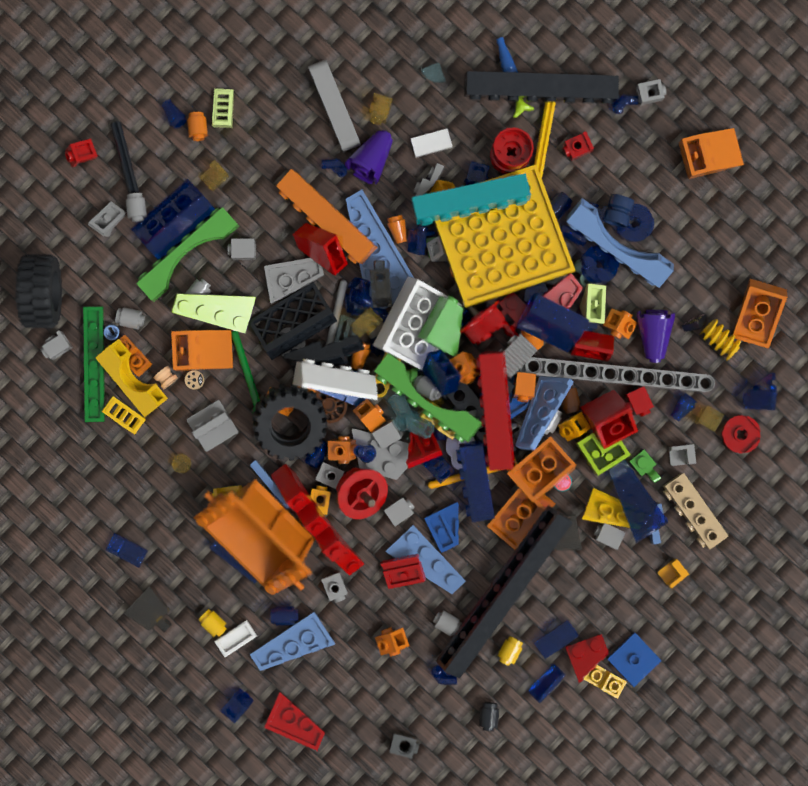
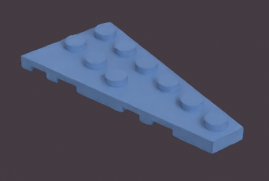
(367, 221)

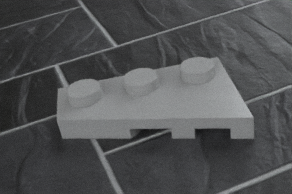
(291, 276)

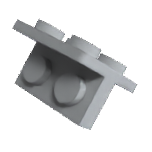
(212, 426)

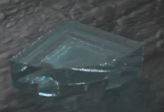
(434, 73)

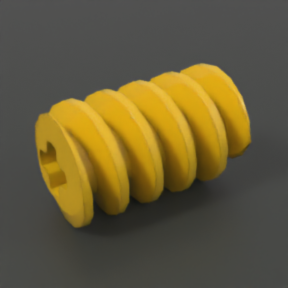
(721, 339)

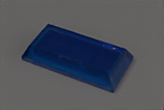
(126, 550)

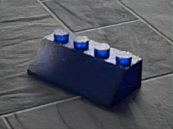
(173, 219)

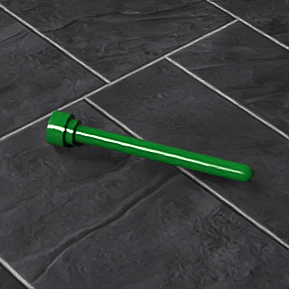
(245, 367)

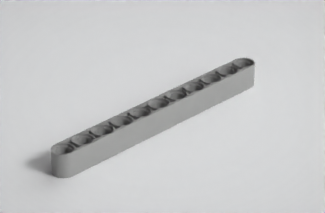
(619, 371)

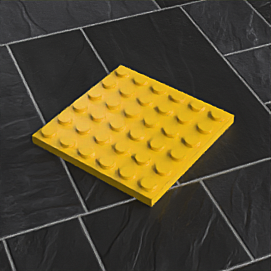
(507, 246)

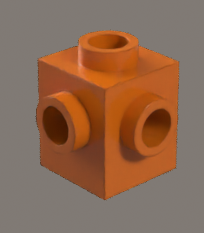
(620, 324)
(466, 367)
(341, 449)
(391, 641)

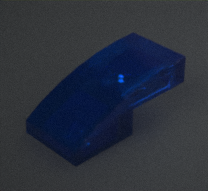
(556, 639)

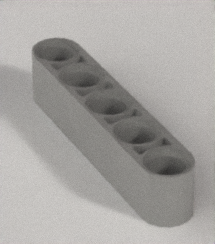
(334, 105)

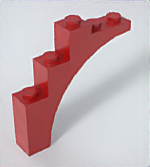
(314, 520)

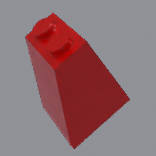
(609, 418)

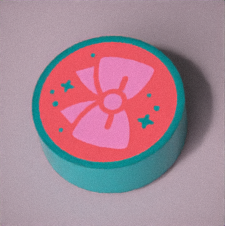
(564, 485)

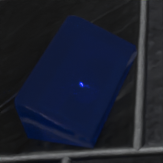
(547, 683)

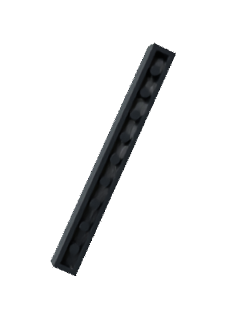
(503, 591)

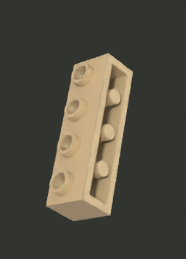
(695, 511)

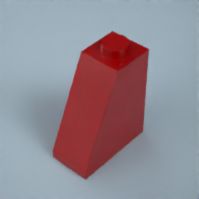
(321, 247)

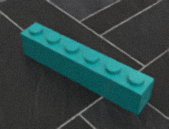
(471, 199)

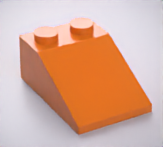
(760, 313)
(542, 469)
(518, 517)

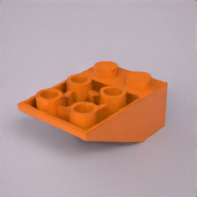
(710, 152)
(202, 350)

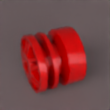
(508, 141)

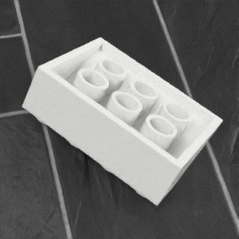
(406, 321)

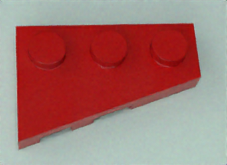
(293, 723)

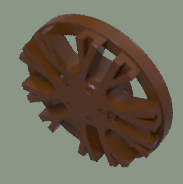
(330, 405)

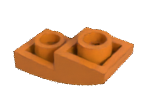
(138, 361)

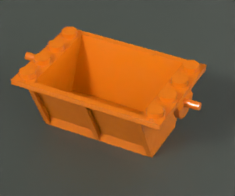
(259, 535)

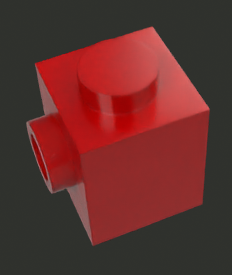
(639, 402)

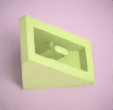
(593, 303)

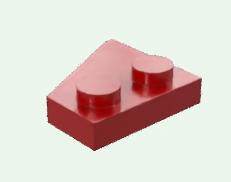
(422, 449)
(586, 655)

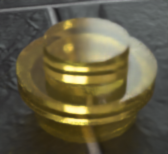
(181, 463)

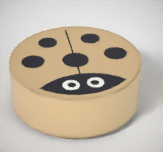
(194, 380)

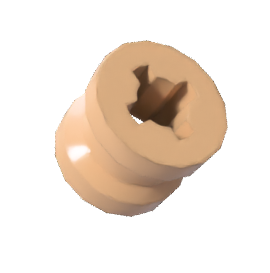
(165, 377)

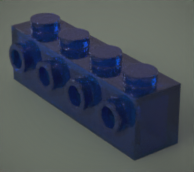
(476, 481)

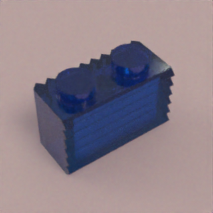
(441, 372)

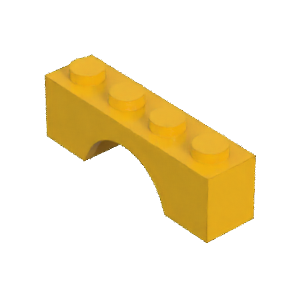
(116, 363)

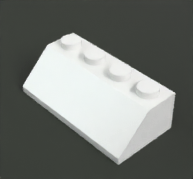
(335, 380)

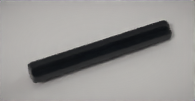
(124, 157)

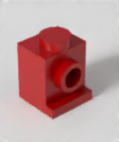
(586, 146)

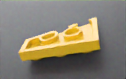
(604, 509)

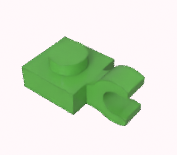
(644, 464)

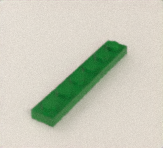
(93, 372)

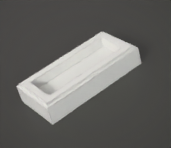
(431, 143)
(235, 638)

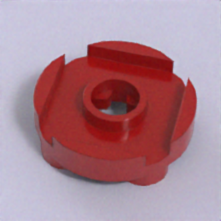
(741, 445)

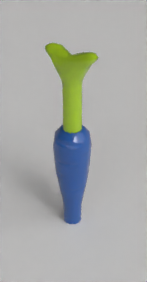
(509, 66)

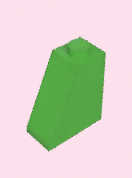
(444, 326)

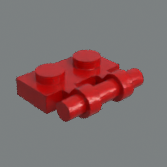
(514, 308)

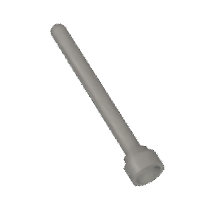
(337, 311)

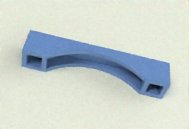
(651, 266)

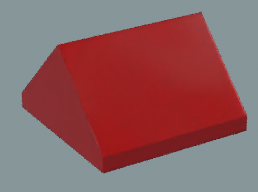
(594, 346)

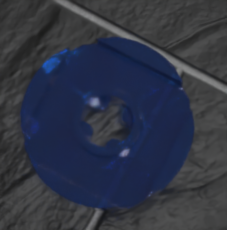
(640, 232)
(595, 274)
(359, 297)

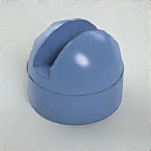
(107, 333)

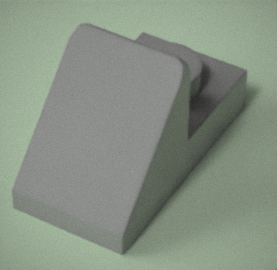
(107, 219)

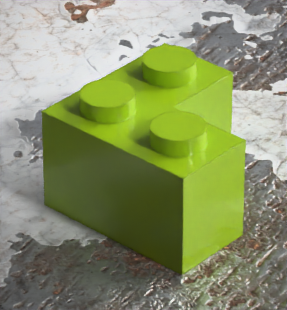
(599, 458)

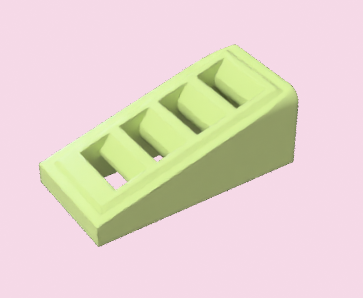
(223, 123)

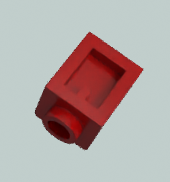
(80, 152)

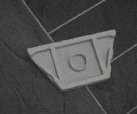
(388, 461)

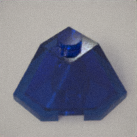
(761, 395)

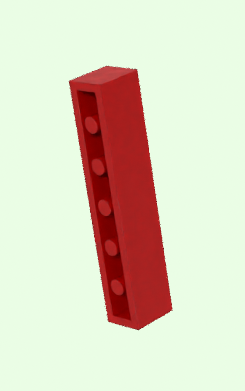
(496, 410)

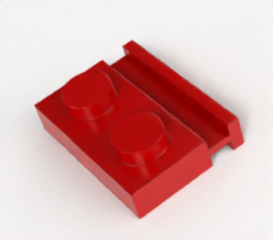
(403, 571)

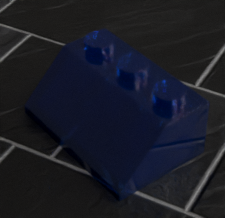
(552, 322)

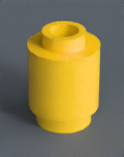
(213, 623)
(510, 651)

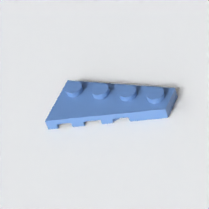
(542, 408)
(434, 564)
(300, 639)

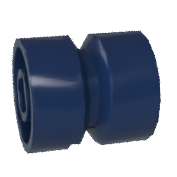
(618, 211)

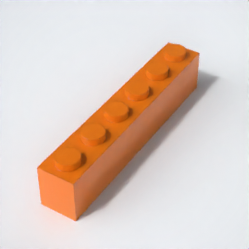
(325, 216)

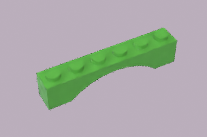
(157, 280)
(460, 422)

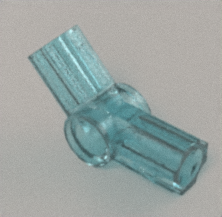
(409, 419)

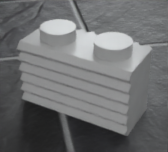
(517, 354)

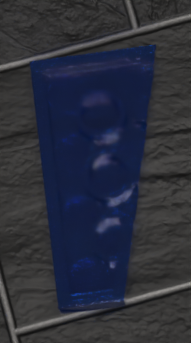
(639, 507)

